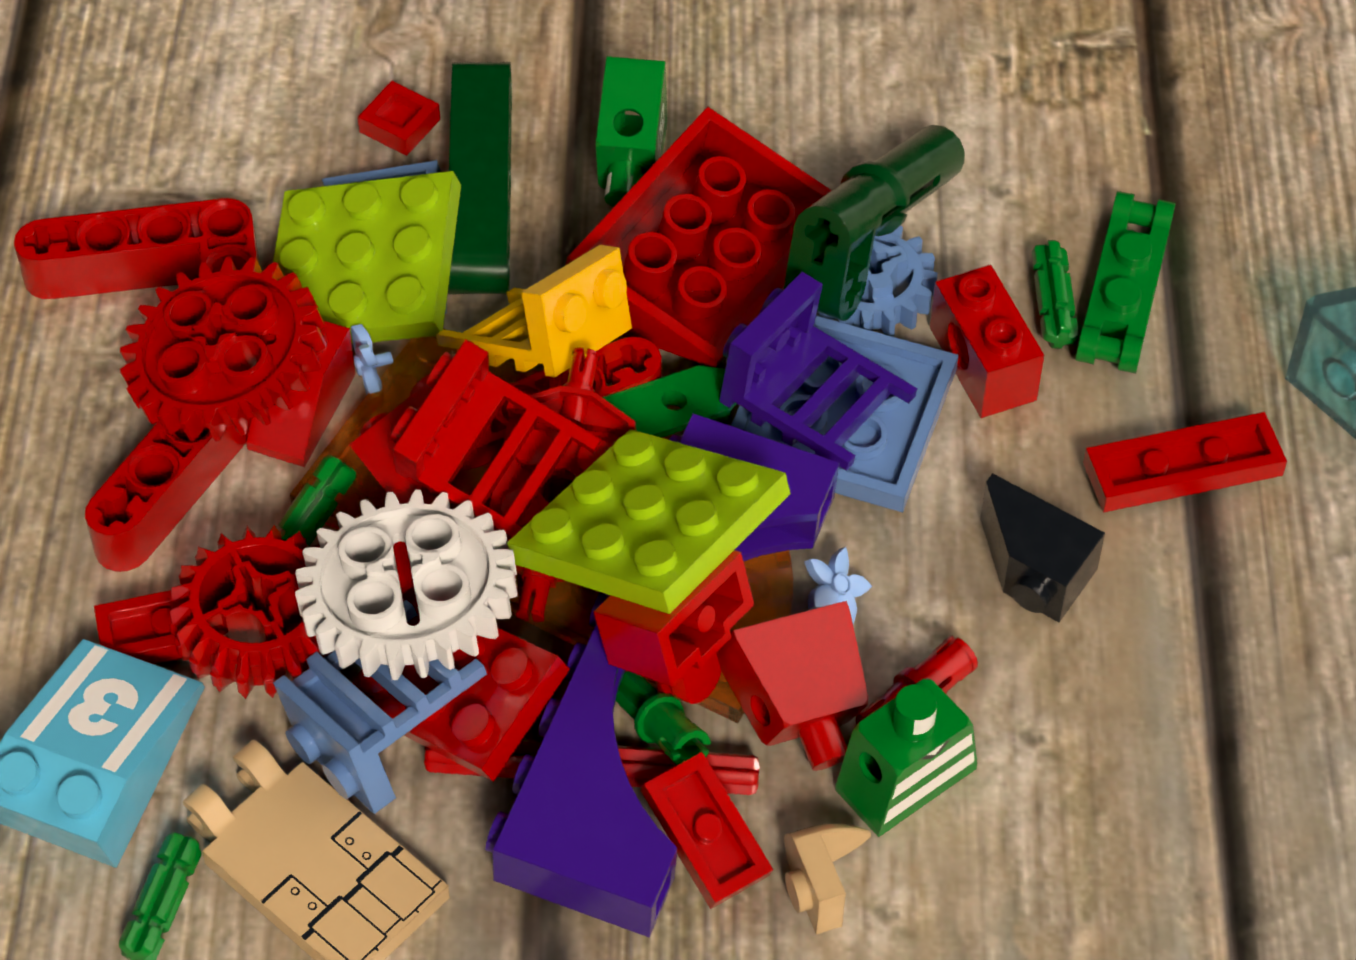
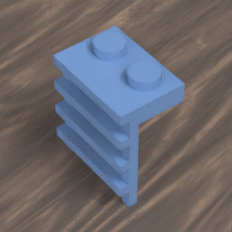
(348, 730)

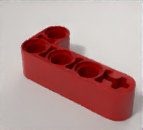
(132, 247)
(154, 492)

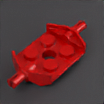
(587, 409)

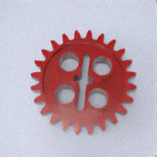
(223, 348)

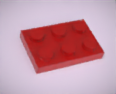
(490, 716)

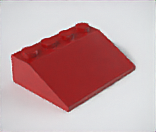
(705, 236)

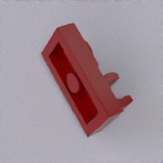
(706, 830)

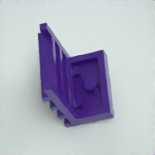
(781, 352)

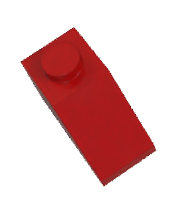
(297, 431)

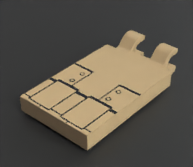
(314, 862)

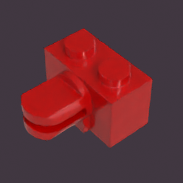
(682, 645)

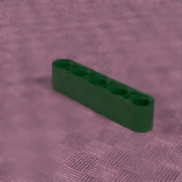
(483, 166)

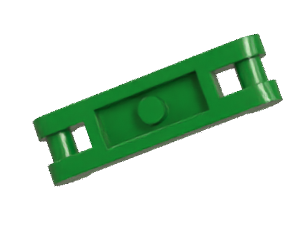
(1125, 283)

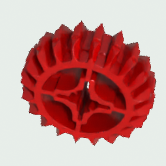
(235, 639)

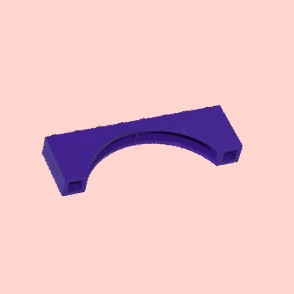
(576, 819)

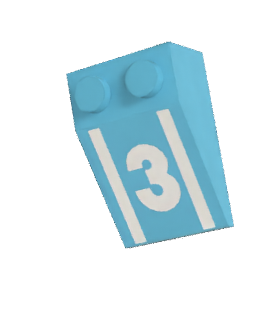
(93, 750)

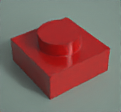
(399, 118)

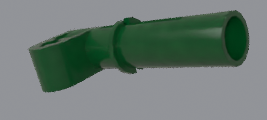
(838, 231)

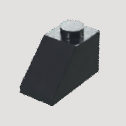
(1038, 549)

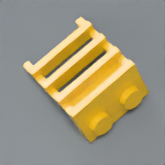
(564, 311)

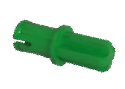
(661, 719)

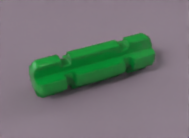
(1054, 294)
(316, 501)
(160, 897)

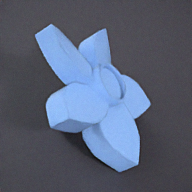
(366, 361)
(834, 584)

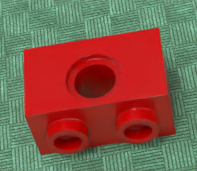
(995, 347)

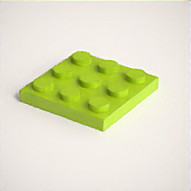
(374, 251)
(649, 520)

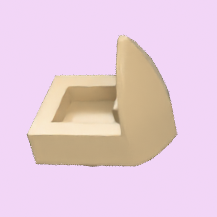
(812, 875)

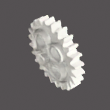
(355, 594)

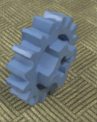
(896, 285)

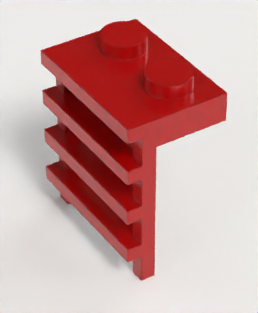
(452, 420)

